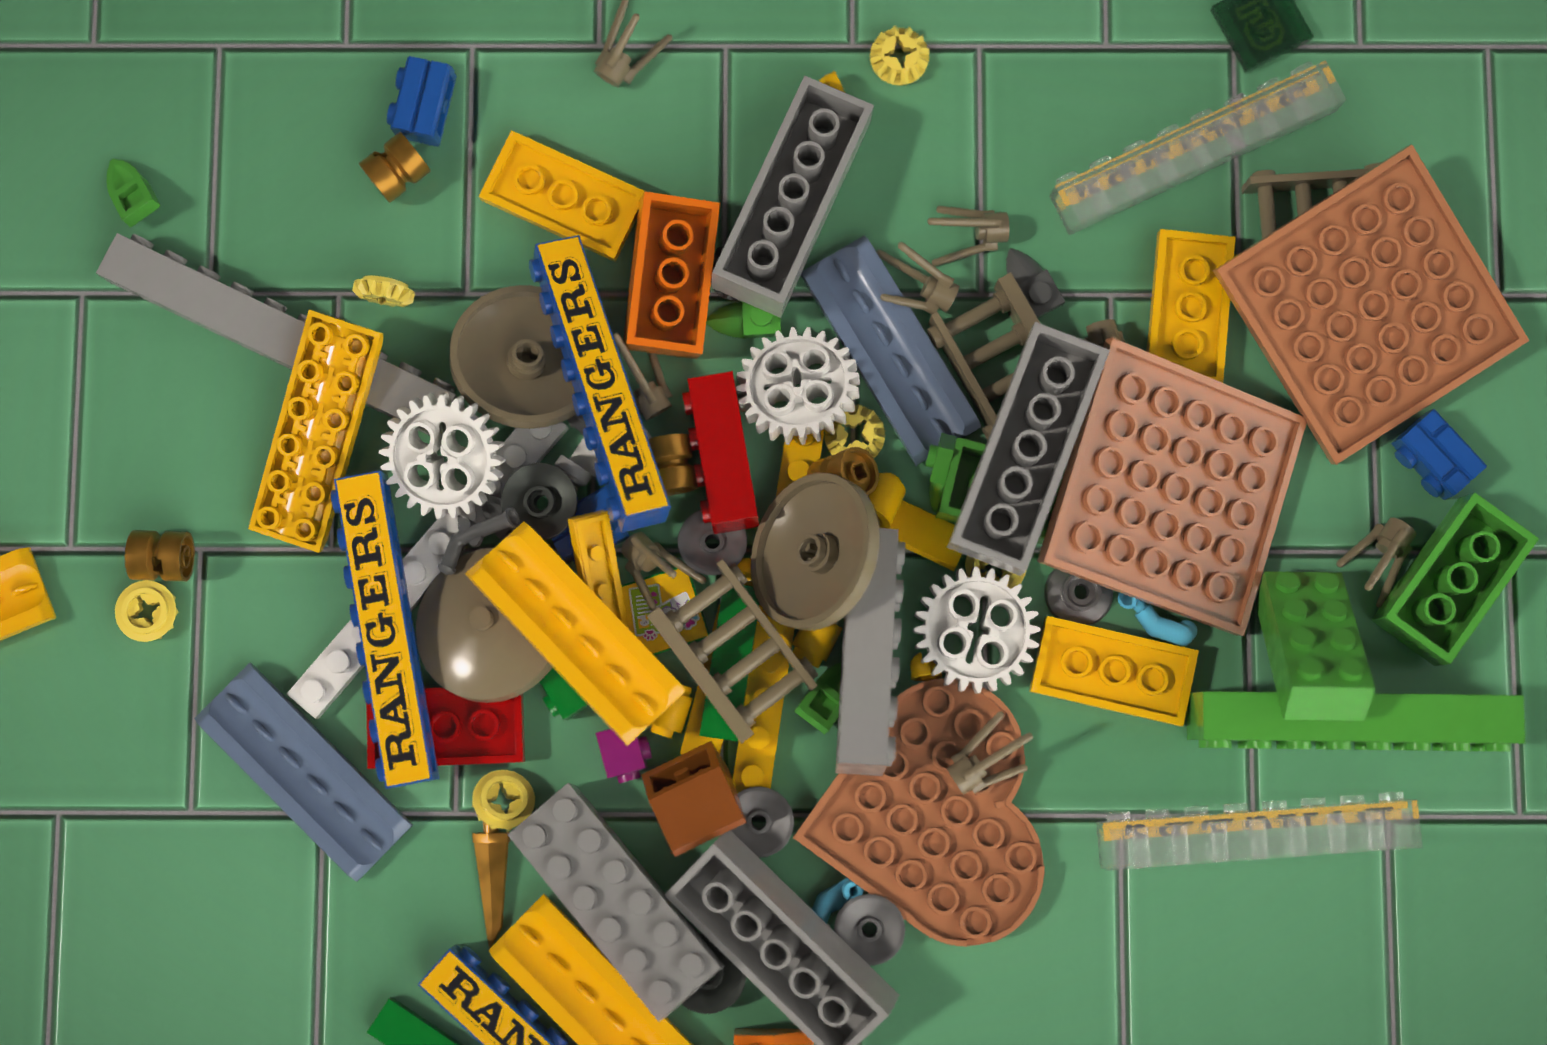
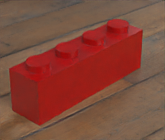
(722, 451)

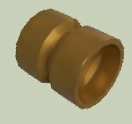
(394, 167)
(672, 458)
(852, 464)
(151, 555)

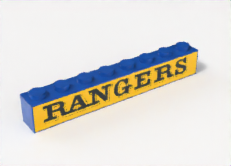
(599, 384)
(385, 630)
(483, 1002)

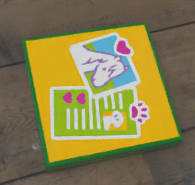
(668, 595)

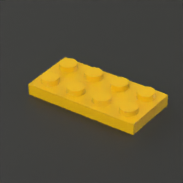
(562, 195)
(1189, 302)
(1114, 671)

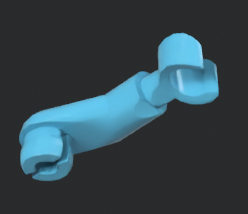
(1158, 627)
(835, 898)

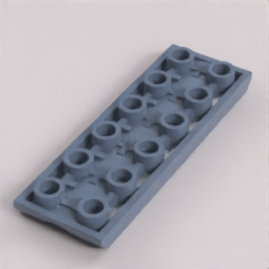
(890, 348)
(303, 772)

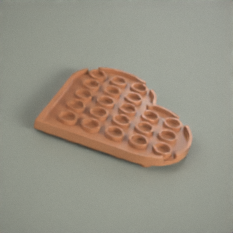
(946, 859)

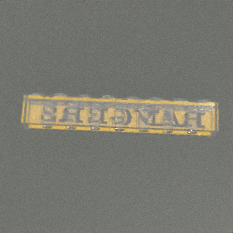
(1196, 147)
(1258, 833)

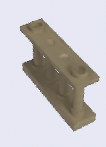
(1267, 182)
(1006, 299)
(695, 655)

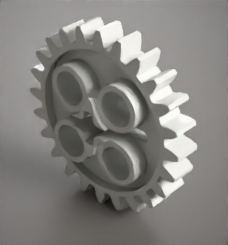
(795, 356)
(475, 460)
(943, 620)

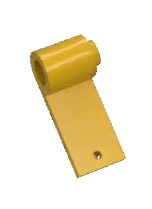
(916, 527)

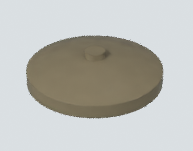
(508, 360)
(815, 551)
(471, 643)

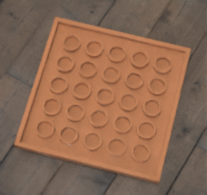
(1371, 305)
(1173, 489)

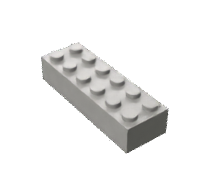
(792, 196)
(1028, 449)
(870, 669)
(616, 901)
(782, 945)

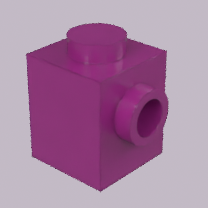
(622, 759)

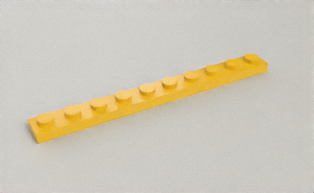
(757, 754)

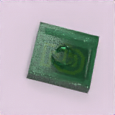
(1261, 29)

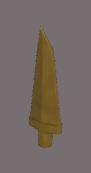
(491, 859)

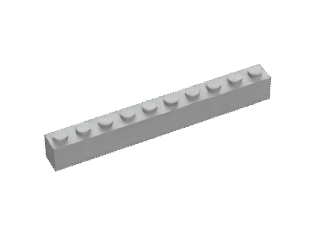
(243, 319)

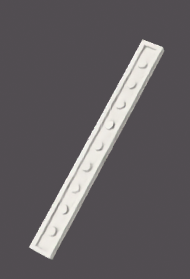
(339, 660)

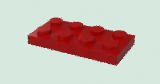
(468, 730)

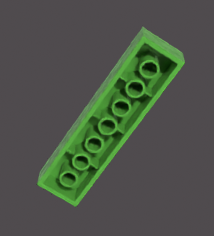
(1407, 720)

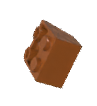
(693, 798)

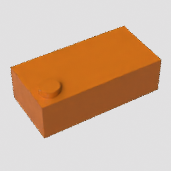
(671, 275)

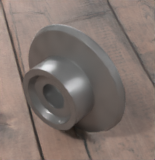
(700, 557)
(1066, 606)
(778, 817)
(890, 931)

